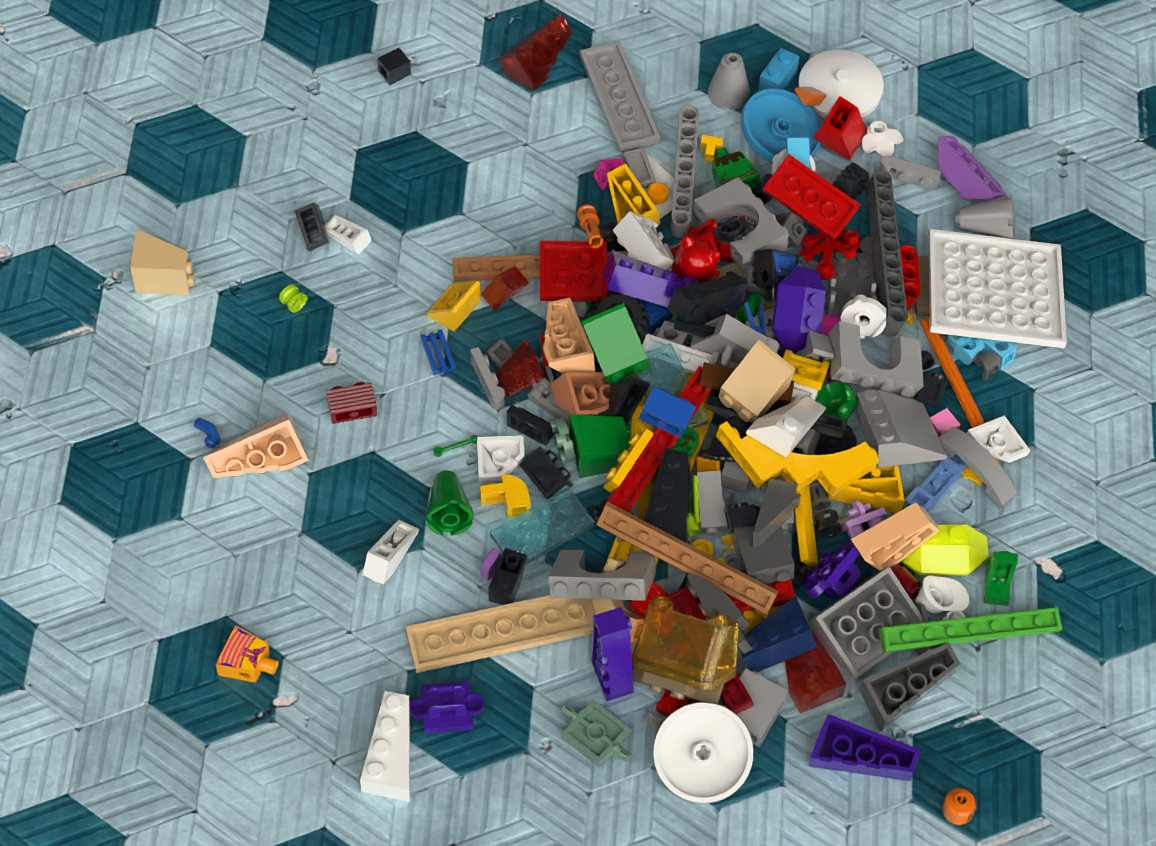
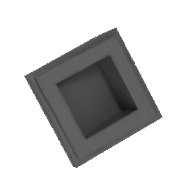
(498, 353)

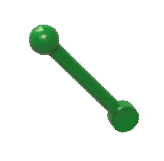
(438, 451)

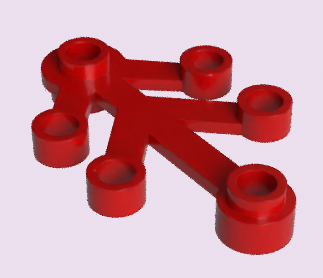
(825, 267)

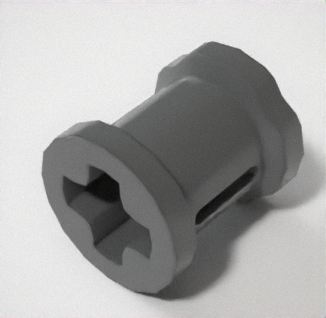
(825, 501)

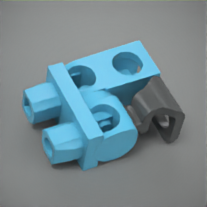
(990, 353)

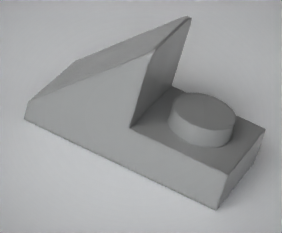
(817, 347)

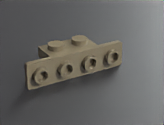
(678, 690)

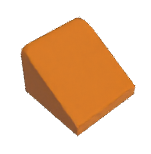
(810, 95)

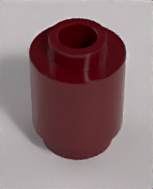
(907, 580)

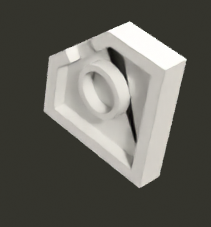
(1000, 439)
(498, 456)

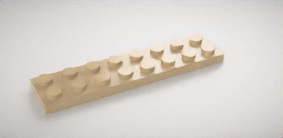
(498, 631)

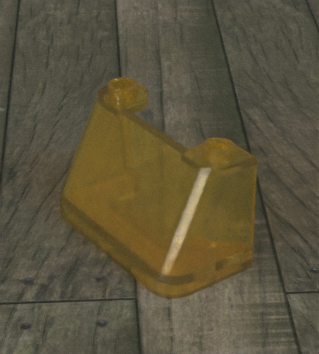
(686, 647)

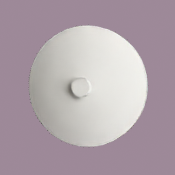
(843, 75)
(703, 753)

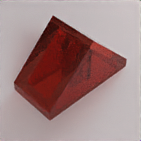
(504, 287)

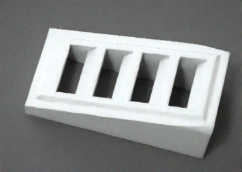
(358, 240)

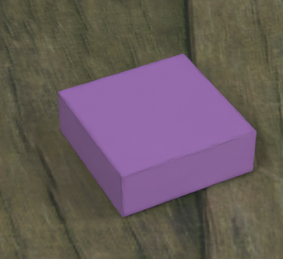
(490, 564)

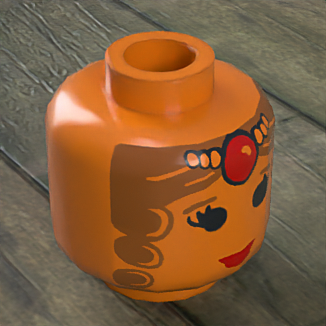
(959, 806)

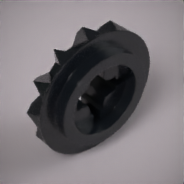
(732, 231)

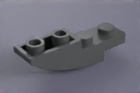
(715, 603)

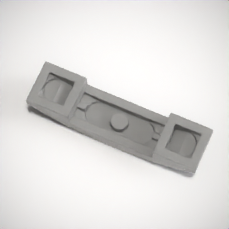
(982, 464)

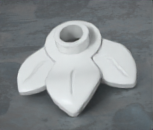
(881, 142)

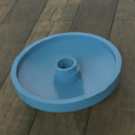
(773, 117)

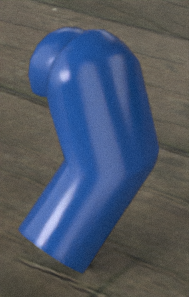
(210, 430)

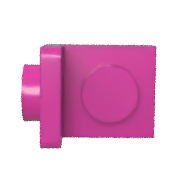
(603, 168)

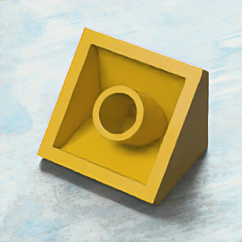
(456, 304)

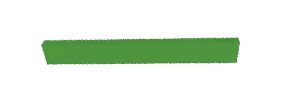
(970, 629)

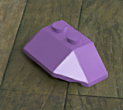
(966, 171)

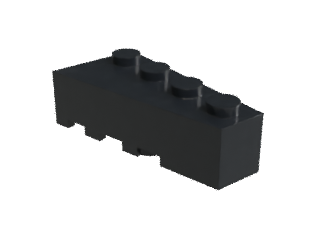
(670, 495)

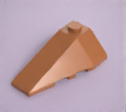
(582, 392)

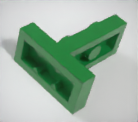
(998, 577)

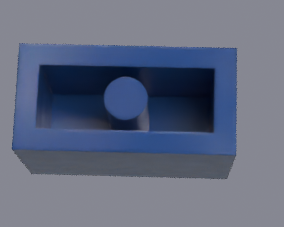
(667, 412)

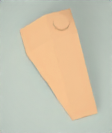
(565, 339)
(263, 449)

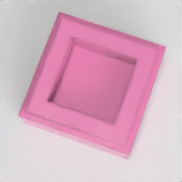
(944, 421)

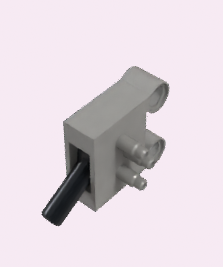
(724, 339)

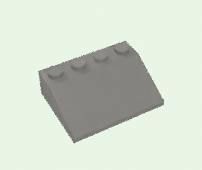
(897, 429)
(852, 622)

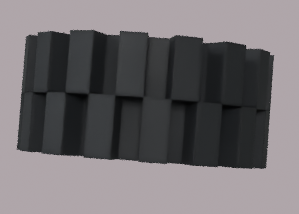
(852, 180)

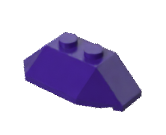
(798, 308)

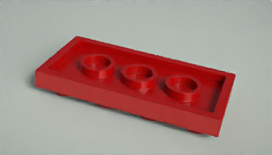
(811, 197)

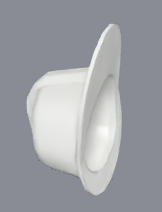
(942, 595)

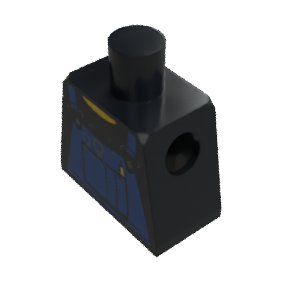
(771, 268)

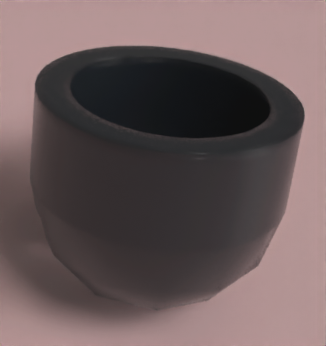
(927, 360)

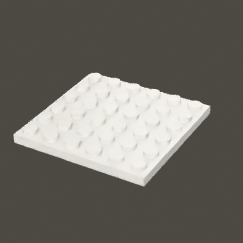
(996, 288)

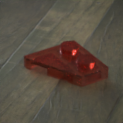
(520, 370)

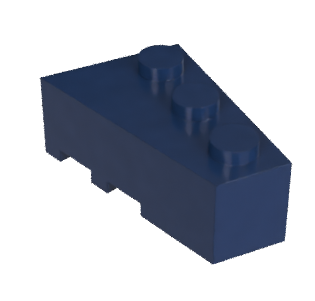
(779, 637)

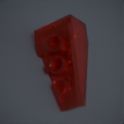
(534, 55)
(813, 678)

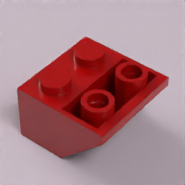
(842, 128)

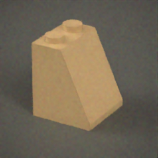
(160, 267)
(756, 383)

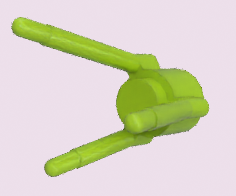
(694, 518)

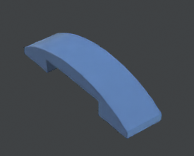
(937, 483)

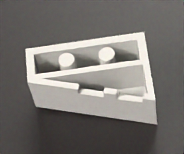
(643, 241)

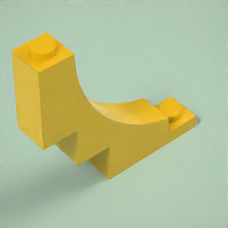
(831, 470)

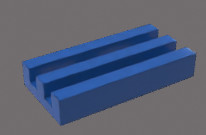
(433, 338)

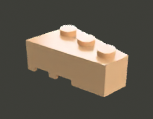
(895, 537)

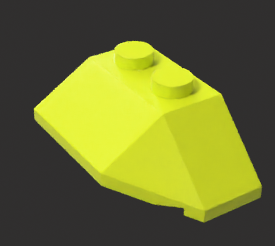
(949, 552)

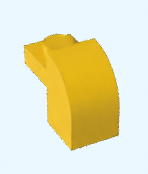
(511, 492)

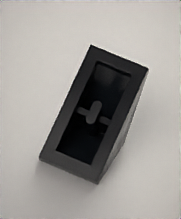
(626, 396)

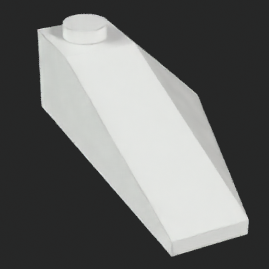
(787, 425)

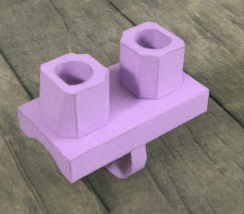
(854, 526)

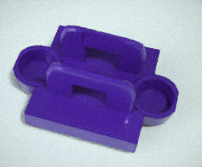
(834, 573)
(447, 707)

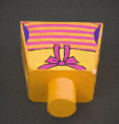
(245, 657)

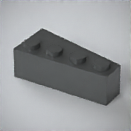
(904, 685)

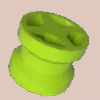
(293, 298)

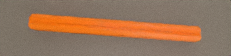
(953, 375)

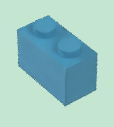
(779, 71)

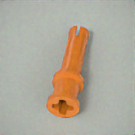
(590, 223)

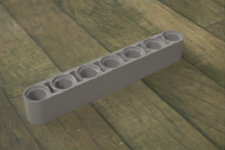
(684, 171)

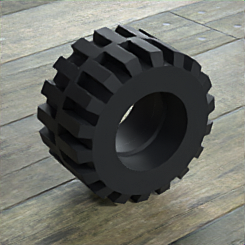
(634, 307)

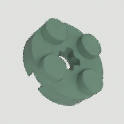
(562, 439)

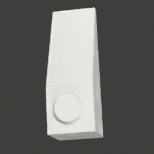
(389, 551)

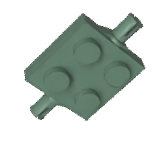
(595, 733)

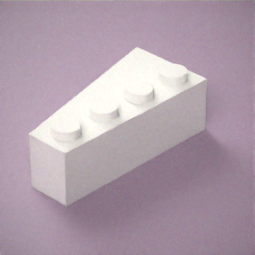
(388, 757)

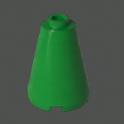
(448, 505)

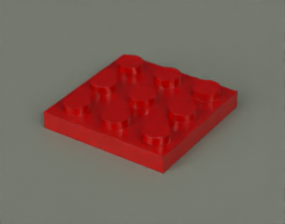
(572, 271)

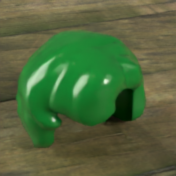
(837, 399)

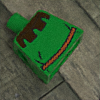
(731, 166)

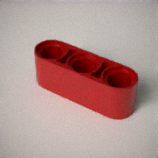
(911, 274)

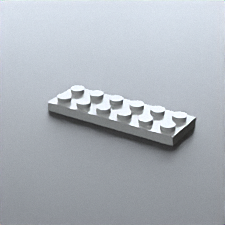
(619, 96)

